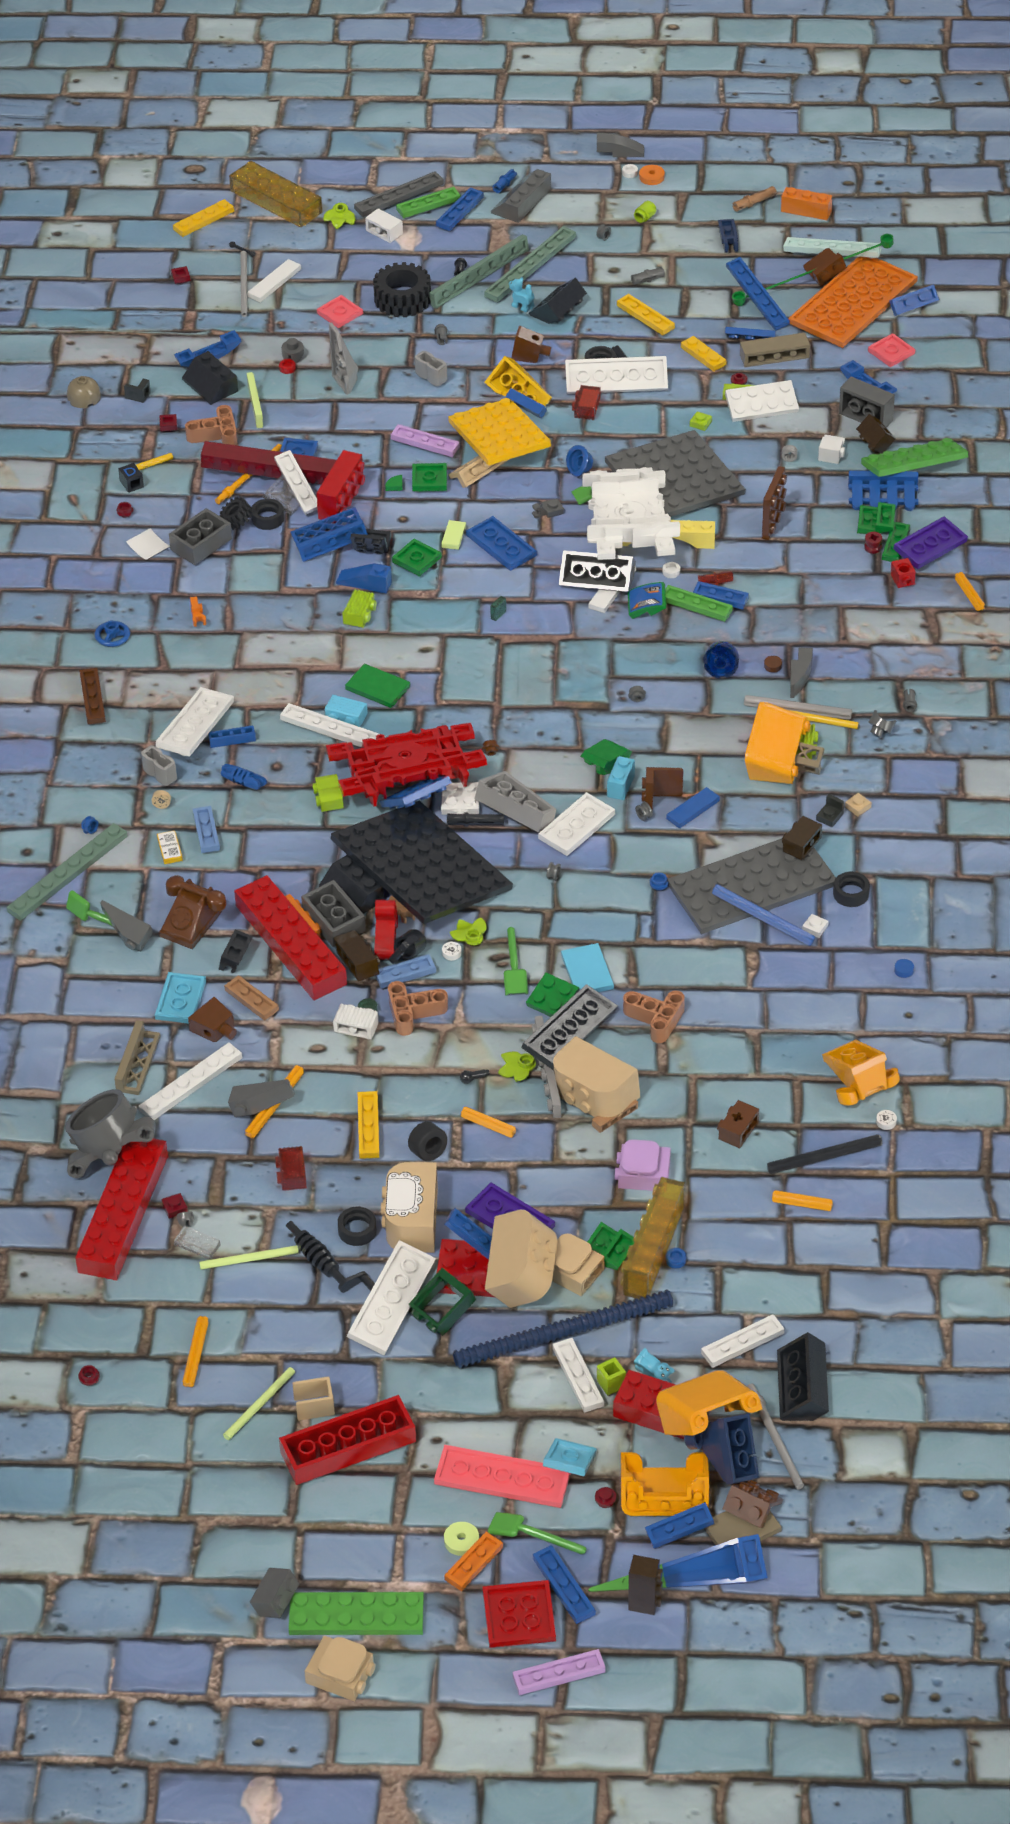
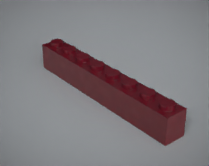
(260, 461)

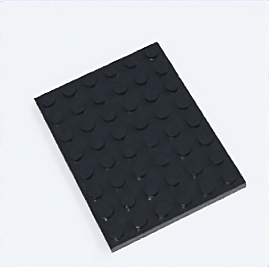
(421, 862)

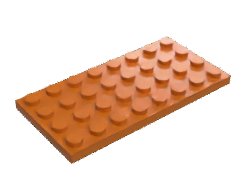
(852, 300)

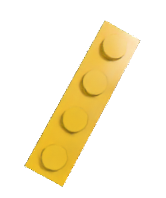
(203, 218)
(645, 314)
(368, 1124)

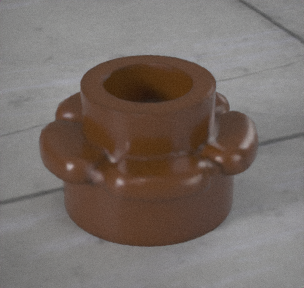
(490, 747)

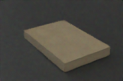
(731, 1527)

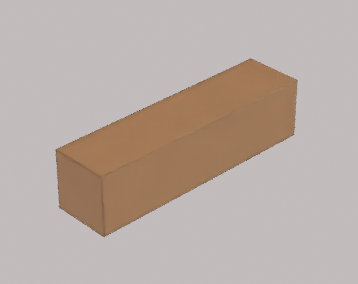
(602, 1123)

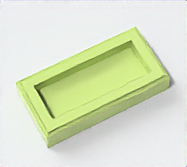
(453, 534)

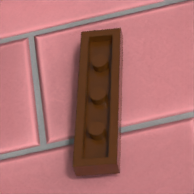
(92, 696)

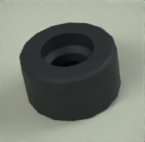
(427, 1141)

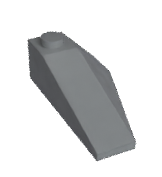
(343, 366)

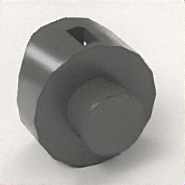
(294, 348)
(880, 725)

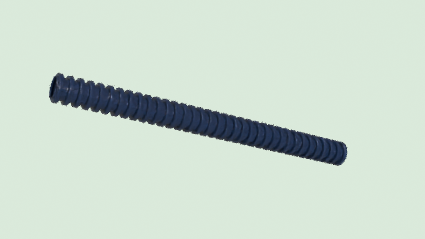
(563, 1328)

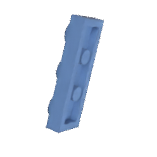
(206, 829)
(406, 970)

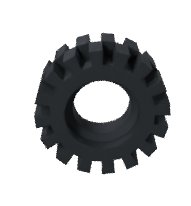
(236, 512)

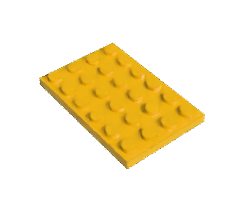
(499, 431)

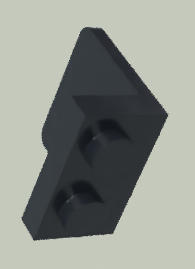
(376, 541)

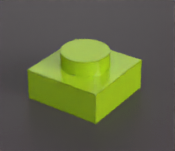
(700, 421)

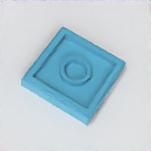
(569, 1457)

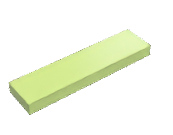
(254, 400)

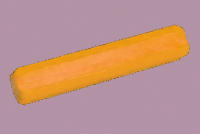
(969, 591)
(488, 1122)
(802, 1200)

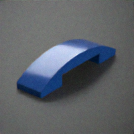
(226, 344)
(855, 370)

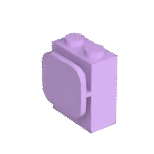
(642, 1164)

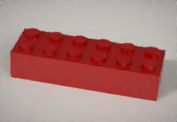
(347, 1439)

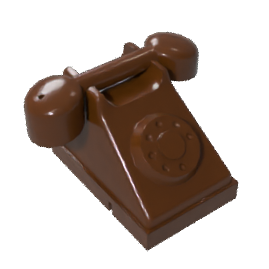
(191, 912)

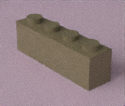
(774, 349)

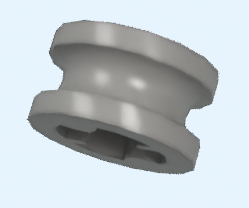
(789, 457)

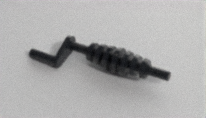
(321, 1258)

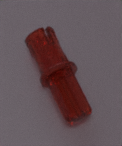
(716, 578)

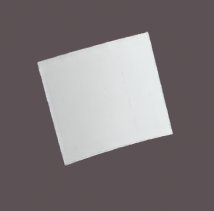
(147, 544)

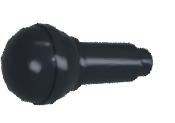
(468, 1076)

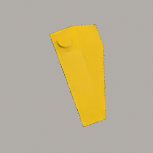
(510, 375)

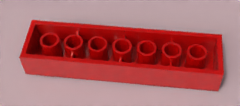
(290, 937)
(121, 1209)

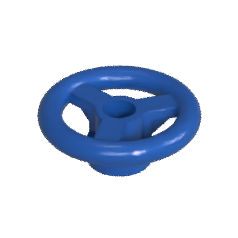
(112, 631)

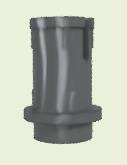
(441, 330)
(909, 700)

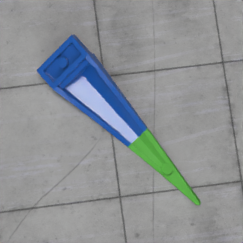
(723, 1564)

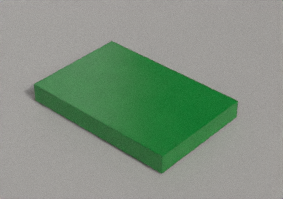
(377, 685)

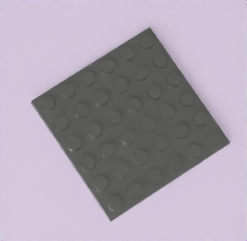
(691, 468)

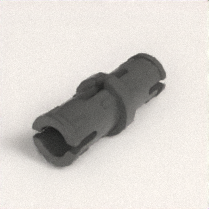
(647, 275)

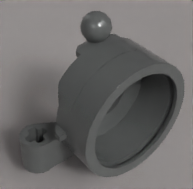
(102, 1129)

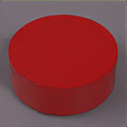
(287, 366)

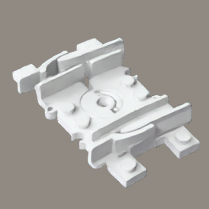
(629, 510)

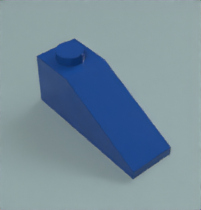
(367, 577)

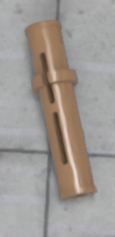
(749, 201)

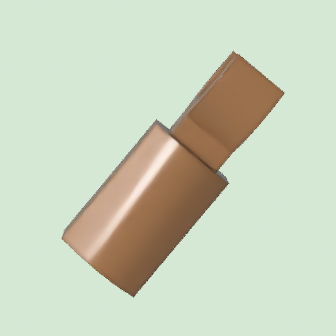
(402, 911)

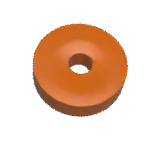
(651, 174)

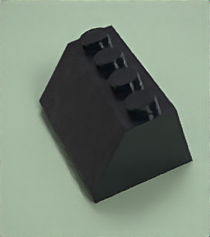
(802, 1379)

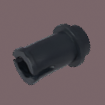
(460, 265)

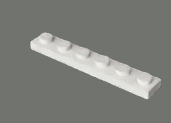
(325, 725)
(190, 1081)

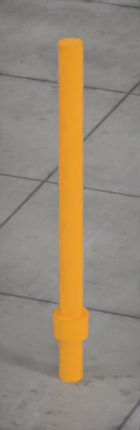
(229, 490)

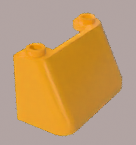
(774, 744)
(686, 1405)
(663, 1489)

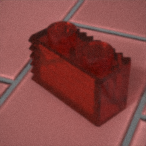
(586, 402)
(291, 1168)

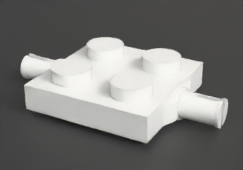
(460, 799)

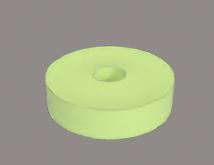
(460, 1530)

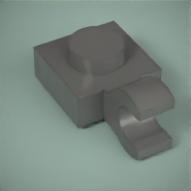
(549, 508)

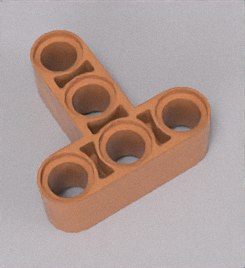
(213, 428)
(414, 1005)
(659, 1014)

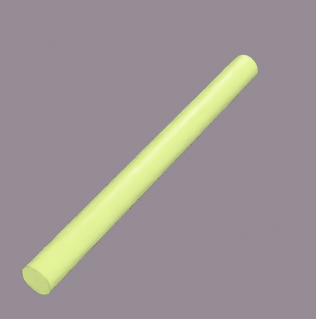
(249, 1257)
(248, 1414)

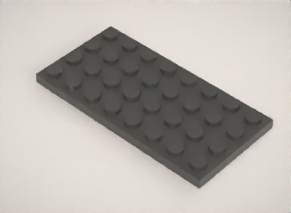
(759, 875)

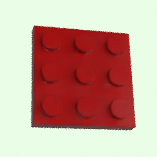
(465, 1265)
(519, 1613)

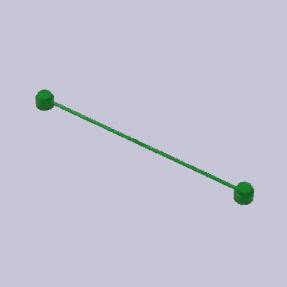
(886, 241)

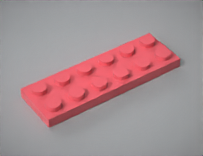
(501, 1476)

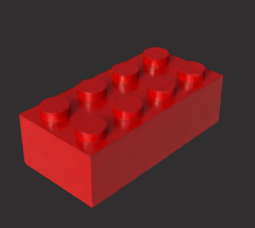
(340, 485)
(638, 1402)

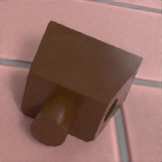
(529, 346)
(212, 1021)

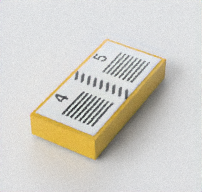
(169, 847)

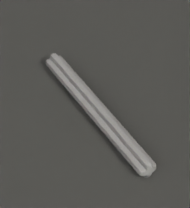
(828, 711)

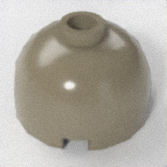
(83, 392)

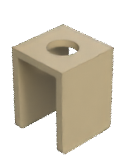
(313, 1389)

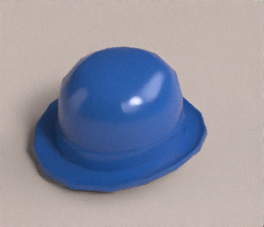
(579, 460)

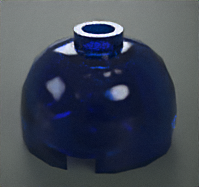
(721, 659)

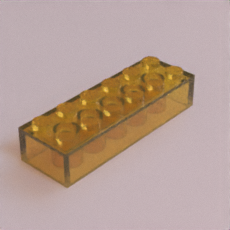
(275, 194)
(653, 1238)

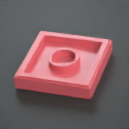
(339, 311)
(891, 350)

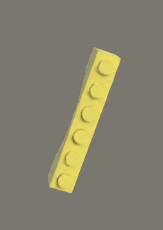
(697, 533)

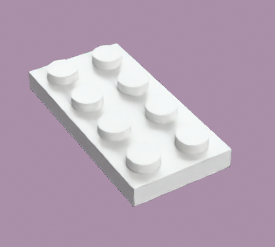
(761, 401)
(576, 824)

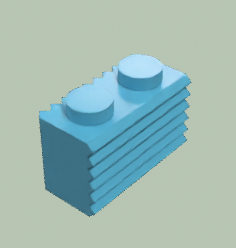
(346, 710)
(621, 778)

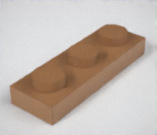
(251, 997)

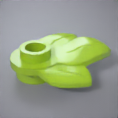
(339, 217)
(468, 932)
(517, 1065)

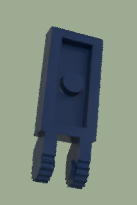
(728, 234)

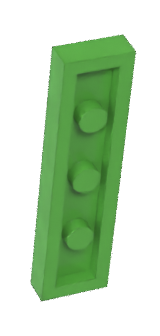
(428, 202)
(698, 603)

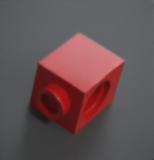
(903, 573)

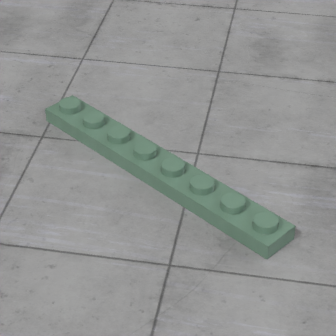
(530, 263)
(479, 271)
(66, 872)

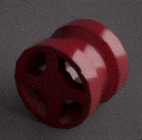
(873, 542)

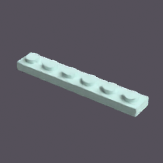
(845, 248)

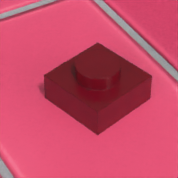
(180, 275)
(168, 422)
(174, 1205)

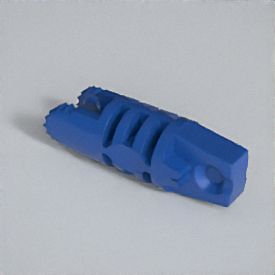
(243, 777)

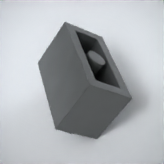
(274, 1592)

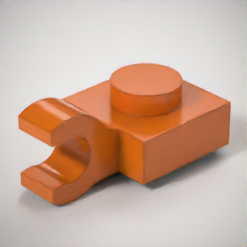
(197, 611)

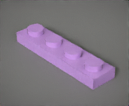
(425, 440)
(558, 1672)

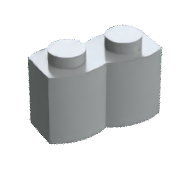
(430, 368)
(158, 765)

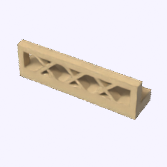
(473, 471)

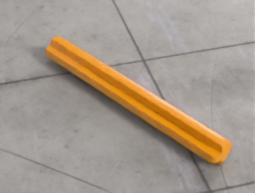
(263, 1116)

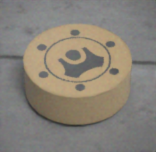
(161, 799)

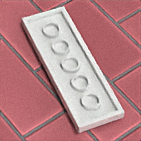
(618, 374)
(194, 721)
(391, 1297)

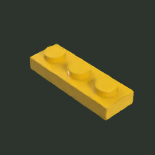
(703, 353)

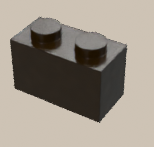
(875, 433)
(802, 837)

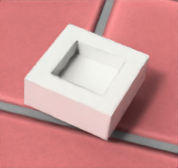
(815, 925)

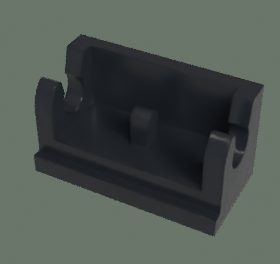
(235, 950)

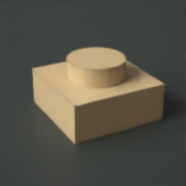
(858, 804)

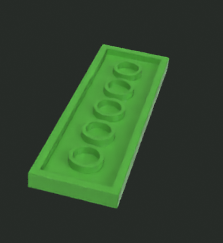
(914, 457)
(356, 1613)

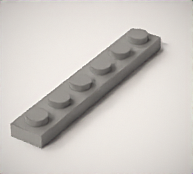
(548, 1075)

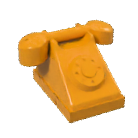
(860, 1070)

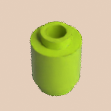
(645, 211)

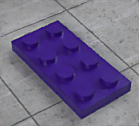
(930, 542)
(496, 1201)

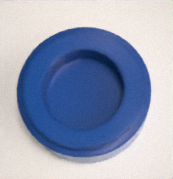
(904, 968)
(675, 1258)

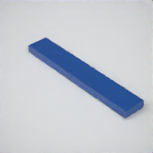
(757, 293)

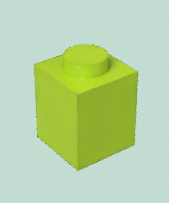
(610, 1375)

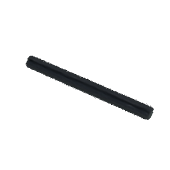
(824, 1154)

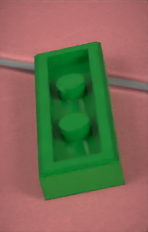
(898, 533)

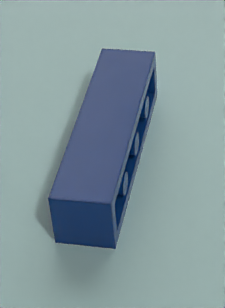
(526, 403)
(232, 736)

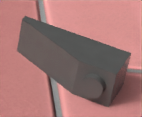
(130, 929)
(258, 1096)

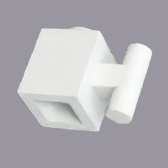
(831, 449)

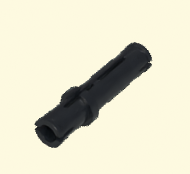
(475, 819)

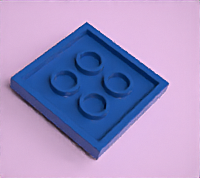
(417, 791)

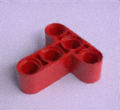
(386, 925)

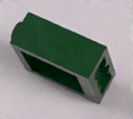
(431, 1290)

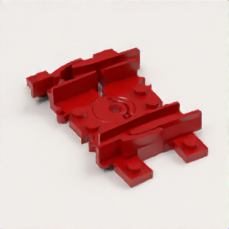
(406, 759)

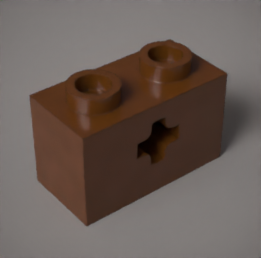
(738, 1123)

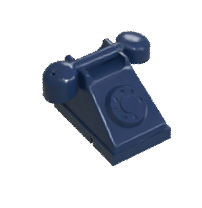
(728, 1447)

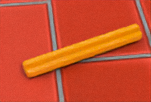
(195, 1351)

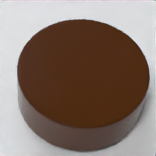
(773, 664)

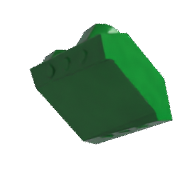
(604, 755)

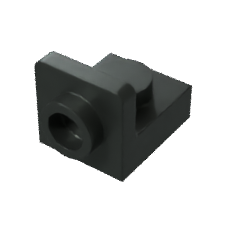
(831, 811)

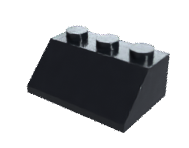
(559, 302)
(210, 378)
(355, 883)

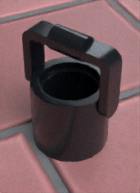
(408, 945)

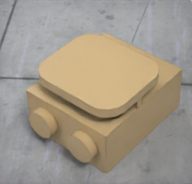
(576, 1264)
(340, 1667)

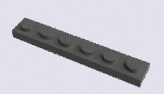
(399, 193)

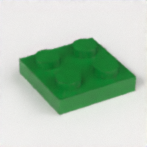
(429, 477)
(416, 557)
(551, 994)

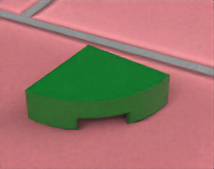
(394, 484)

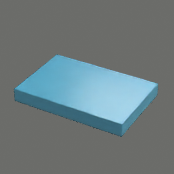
(588, 967)
(180, 997)

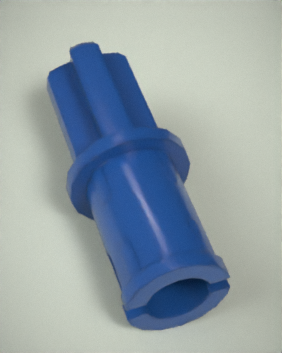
(504, 180)

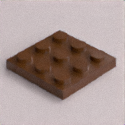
(774, 503)

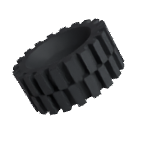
(402, 301)

